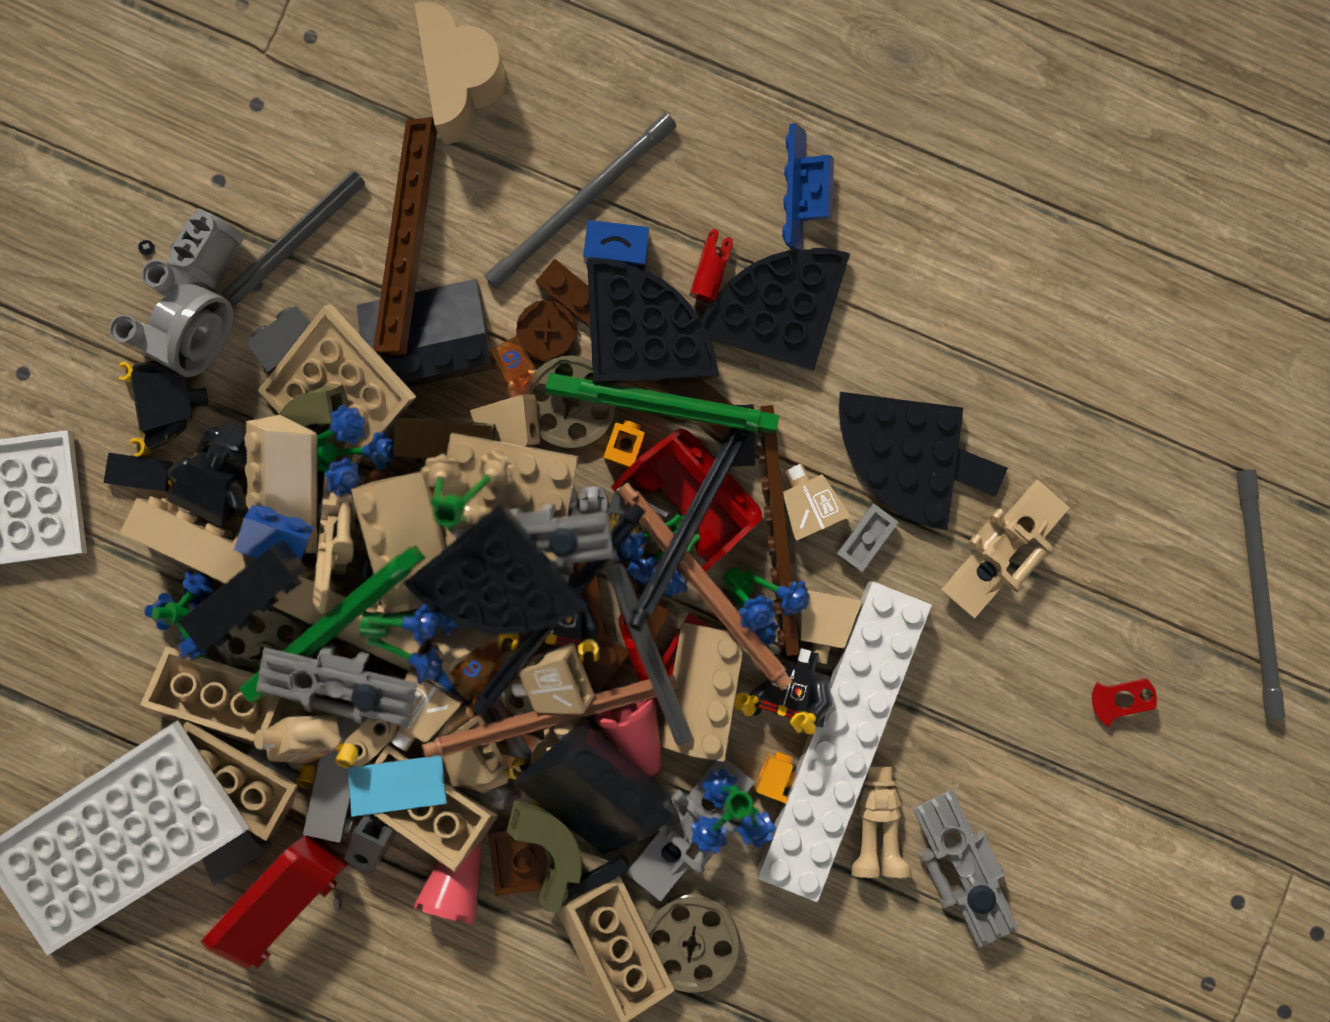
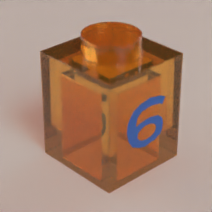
(513, 362)
(474, 674)

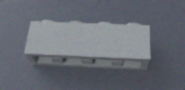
(330, 804)

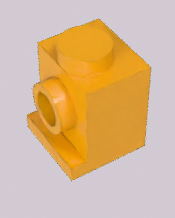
(615, 453)
(776, 776)

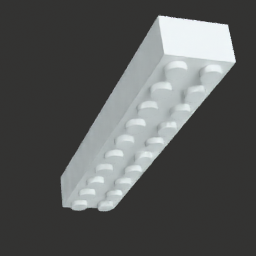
(841, 752)

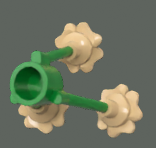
(464, 511)

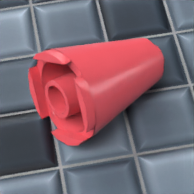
(634, 733)
(452, 892)

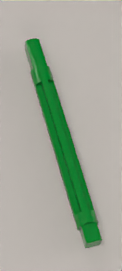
(661, 403)
(346, 611)

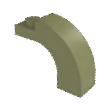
(315, 406)
(538, 826)

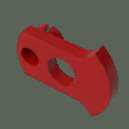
(1104, 699)

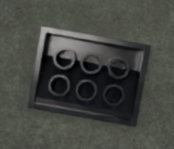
(444, 338)
(597, 791)

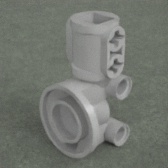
(191, 321)

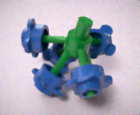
(166, 612)

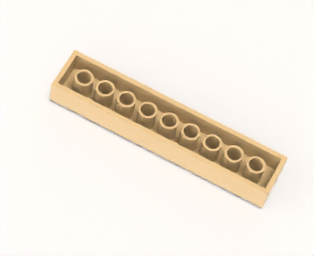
(211, 551)

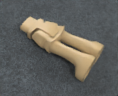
(880, 804)

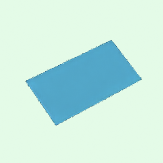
(396, 785)

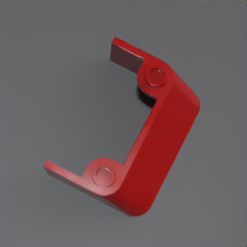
(678, 469)
(274, 902)

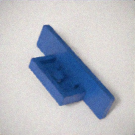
(808, 187)

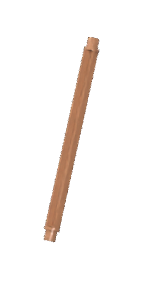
(709, 591)
(535, 721)

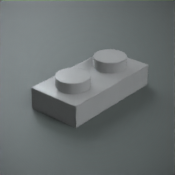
(867, 537)

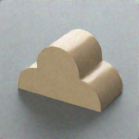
(460, 70)

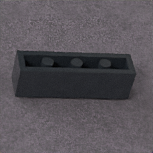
(242, 595)

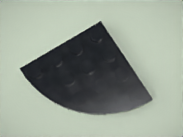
(779, 305)
(643, 328)
(903, 453)
(496, 580)

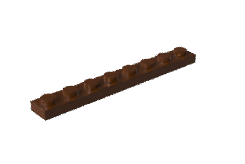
(405, 237)
(574, 295)
(778, 543)

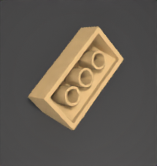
(283, 469)
(394, 517)
(706, 689)
(208, 697)
(253, 788)
(442, 830)
(615, 950)

